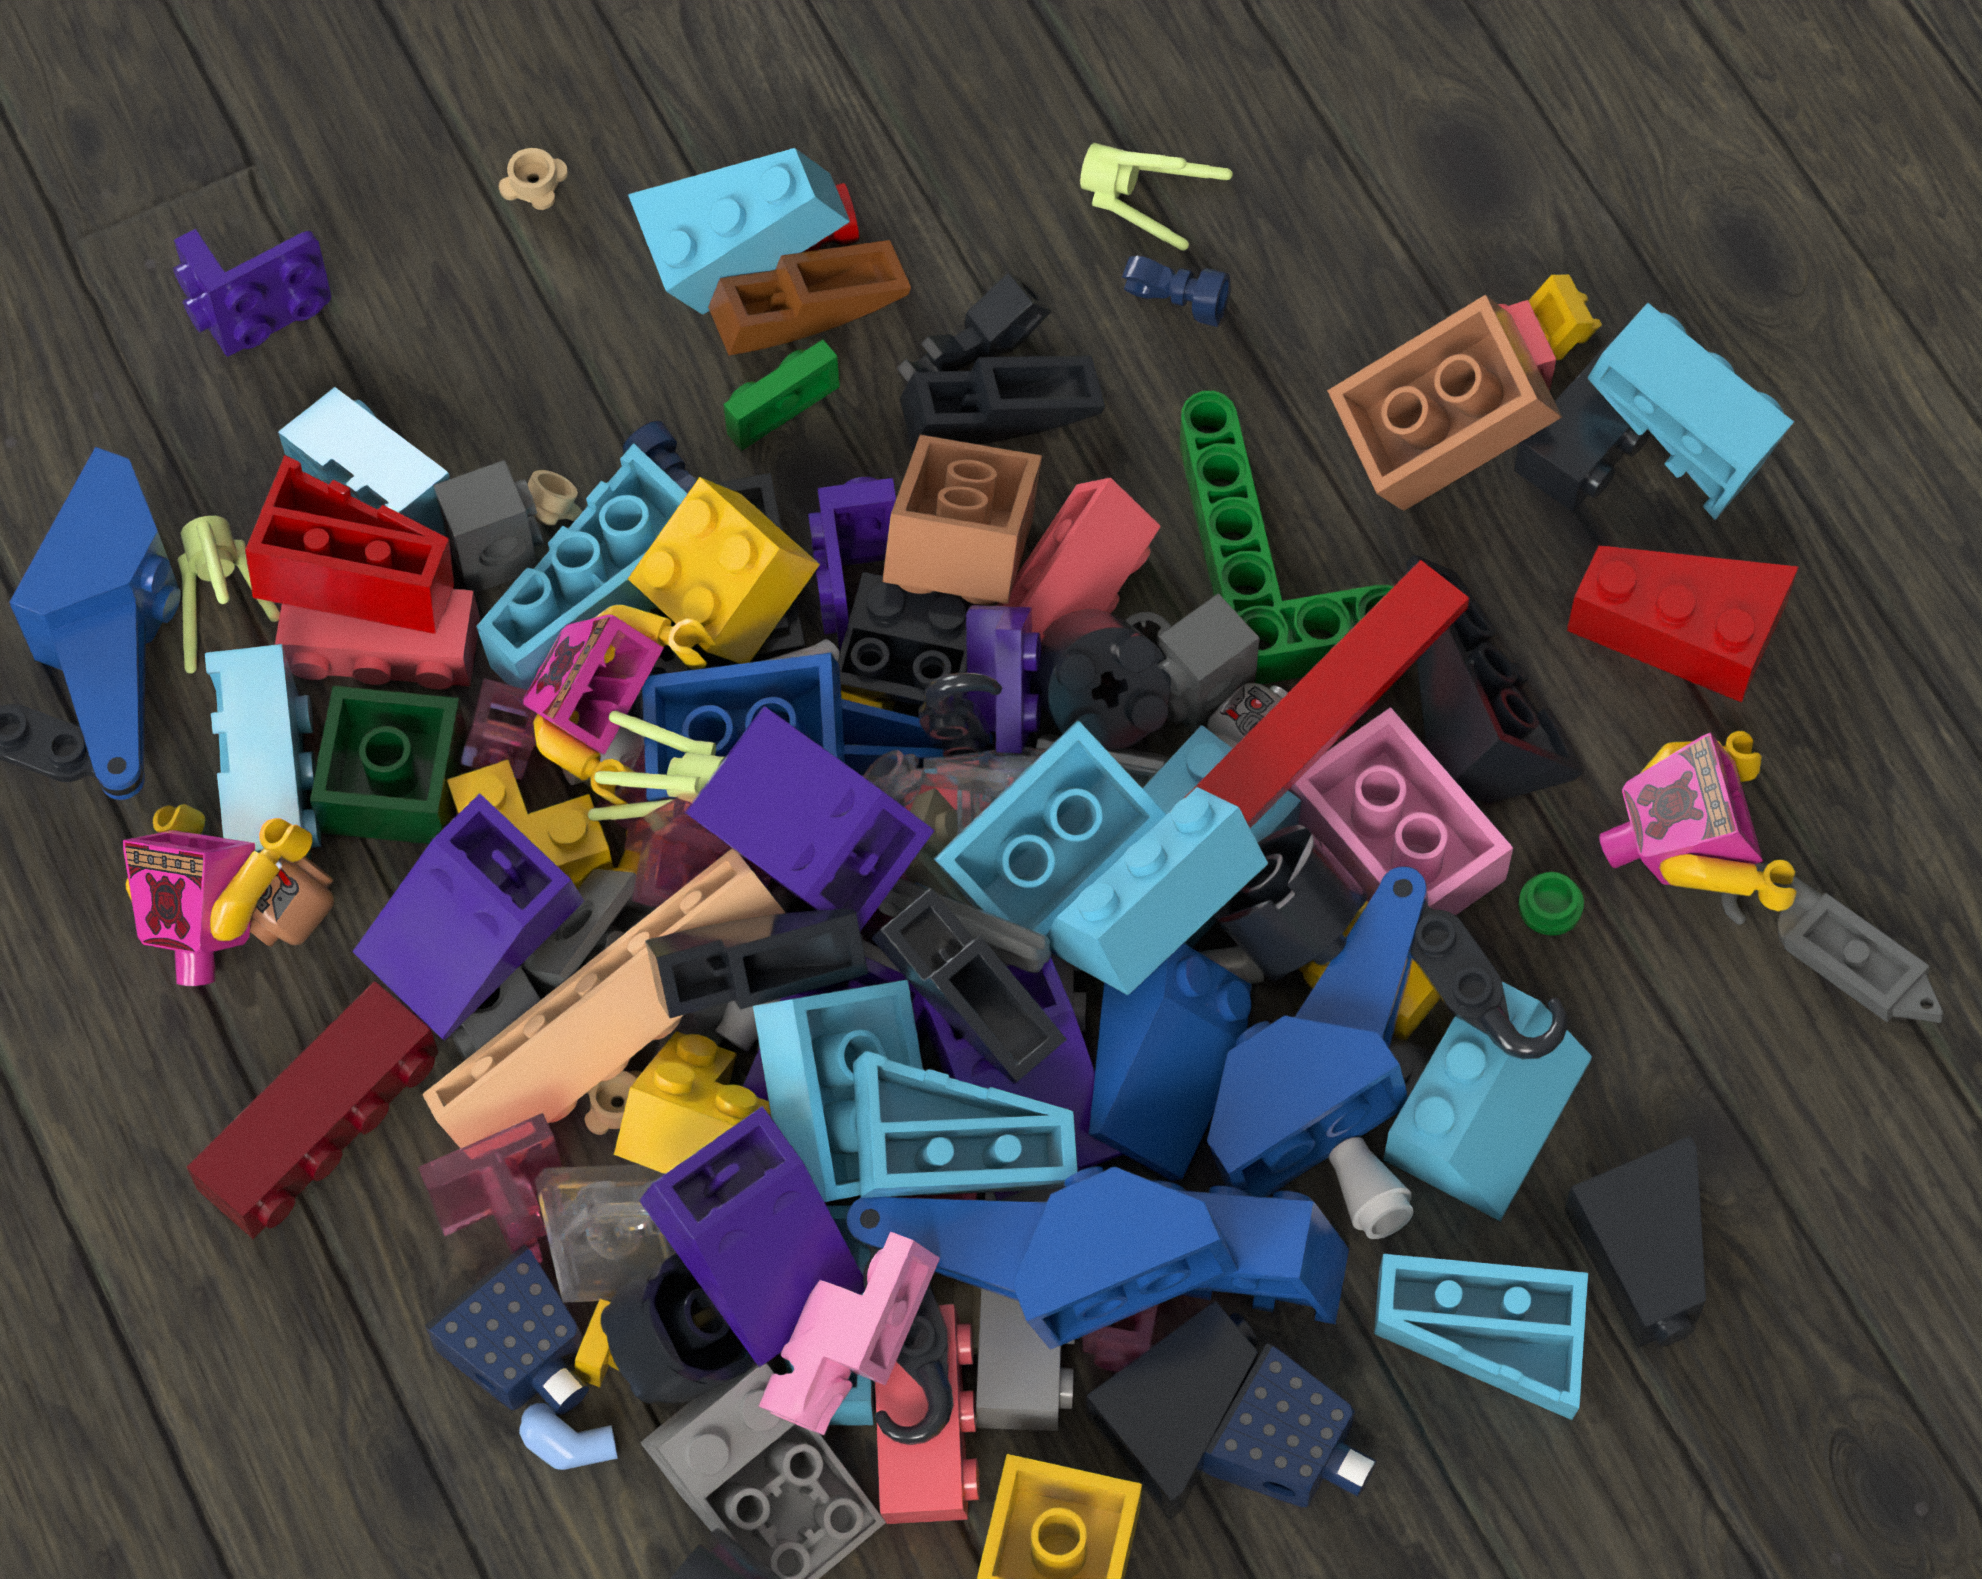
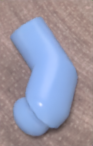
(560, 1444)

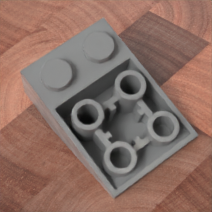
(763, 1479)

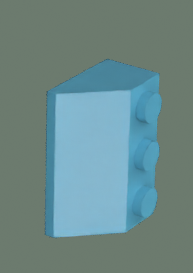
(1050, 833)
(1158, 892)
(810, 1076)
(1484, 1113)

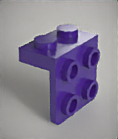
(255, 296)
(848, 532)

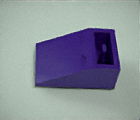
(808, 819)
(466, 917)
(1060, 1079)
(752, 1231)

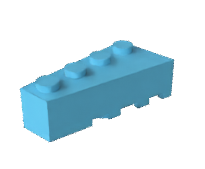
(582, 570)

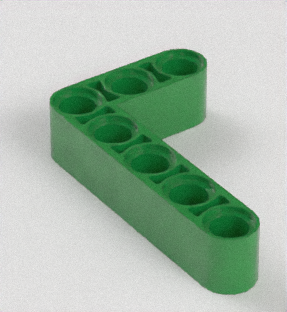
(1249, 559)

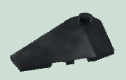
(1480, 715)

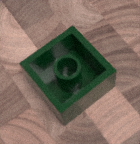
(388, 764)

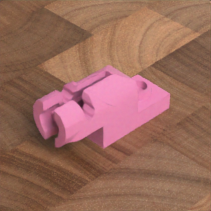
(850, 1334)

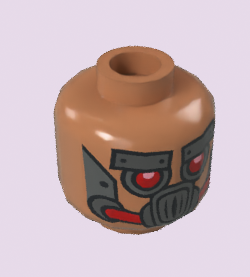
(292, 903)

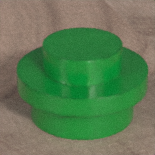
(1551, 903)

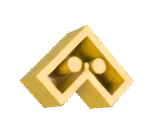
(558, 831)
(682, 1103)

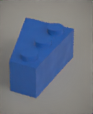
(1280, 1250)

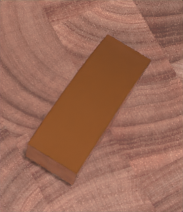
(806, 295)

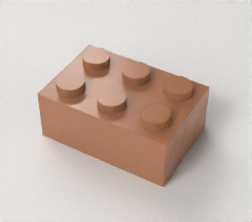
(1444, 403)
(962, 520)

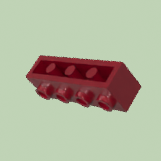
(314, 1111)

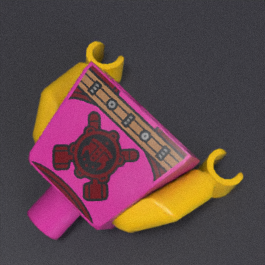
(600, 670)
(1695, 822)
(202, 889)

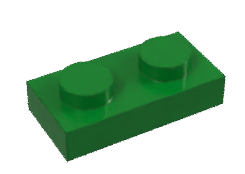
(781, 395)

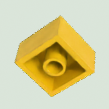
(724, 569)
(1059, 1523)

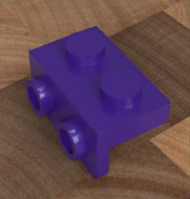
(1007, 650)

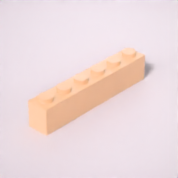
(590, 1020)

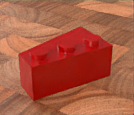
(345, 557)
(1683, 612)

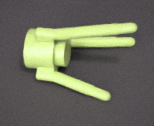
(1115, 171)
(211, 557)
(684, 775)

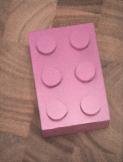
(1392, 805)

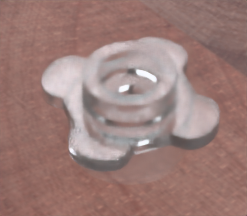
(897, 776)

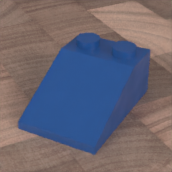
(1166, 1059)

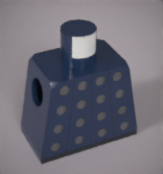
(513, 1336)
(1286, 1435)

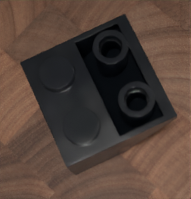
(902, 640)

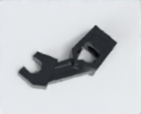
(992, 327)

